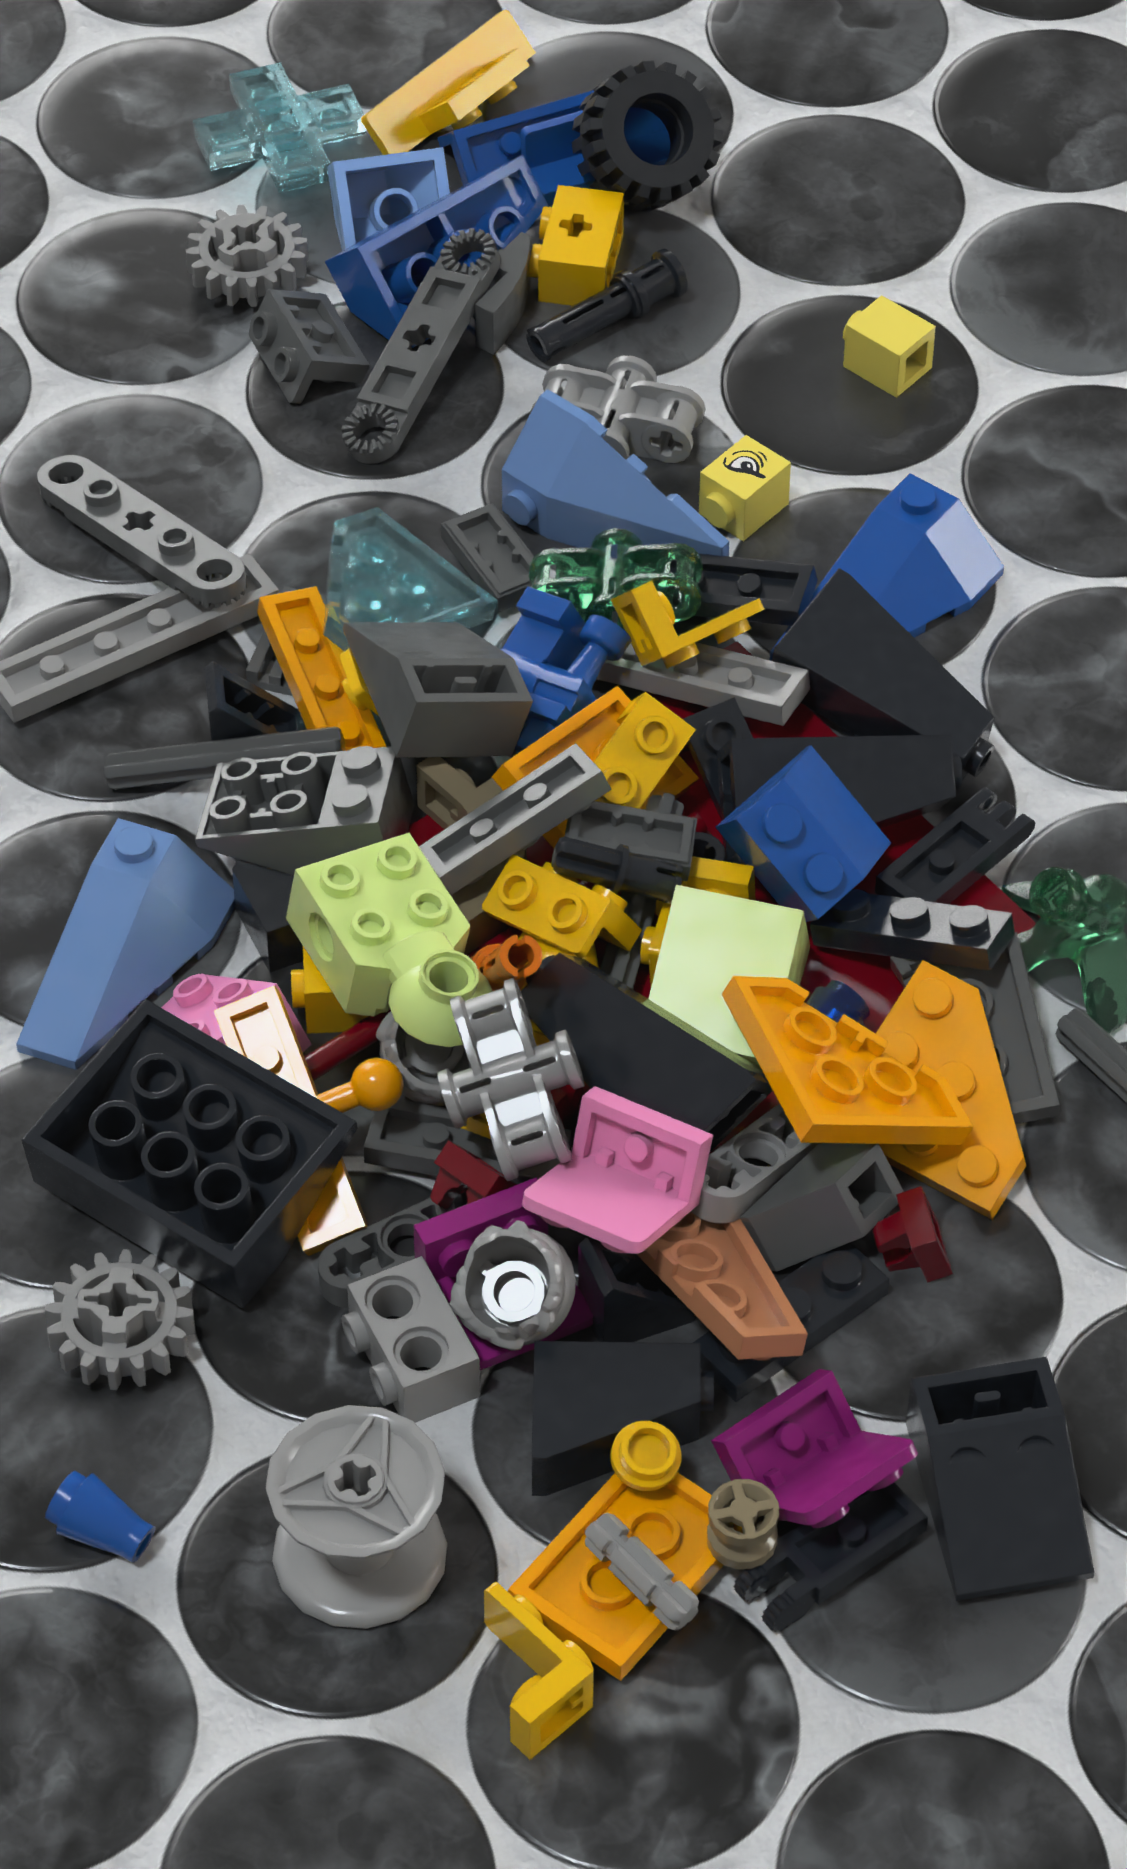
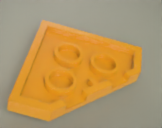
(946, 1028)
(837, 1076)

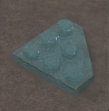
(392, 576)

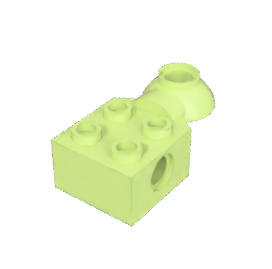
(387, 937)

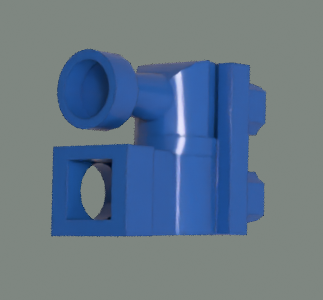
(559, 658)

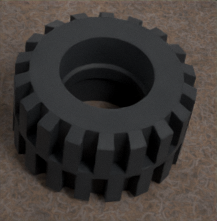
(680, 109)

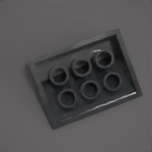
(189, 1151)

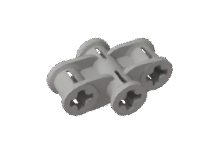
(633, 411)
(510, 1079)

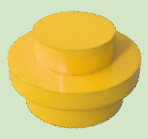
(645, 1455)

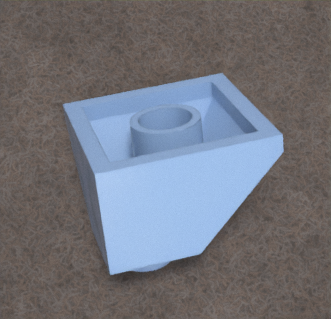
(383, 190)

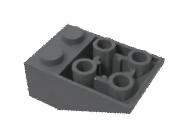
(440, 688)
(305, 806)

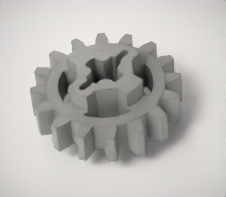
(246, 255)
(120, 1319)

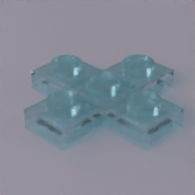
(279, 127)

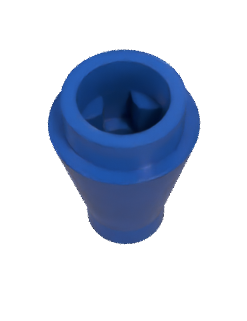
(98, 1517)

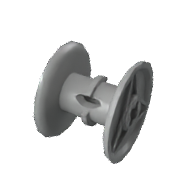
(357, 1516)

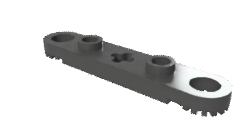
(405, 376)
(142, 530)

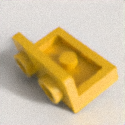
(559, 908)

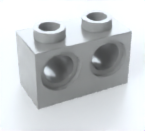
(422, 1337)

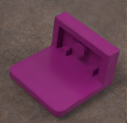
(812, 1452)

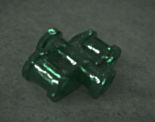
(589, 574)

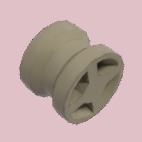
(752, 1508)

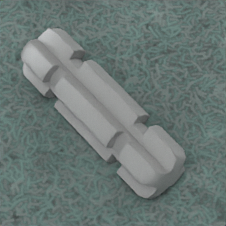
(641, 1571)

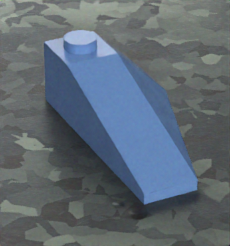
(576, 485)
(131, 928)

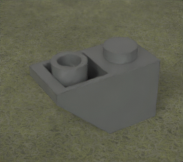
(822, 1203)

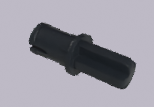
(616, 869)

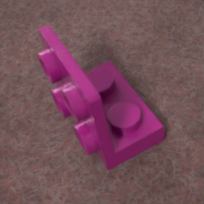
(447, 1240)

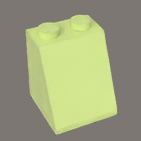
(717, 938)

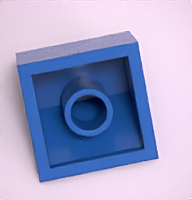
(805, 836)

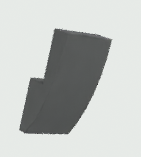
(506, 298)

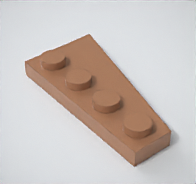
(727, 1287)

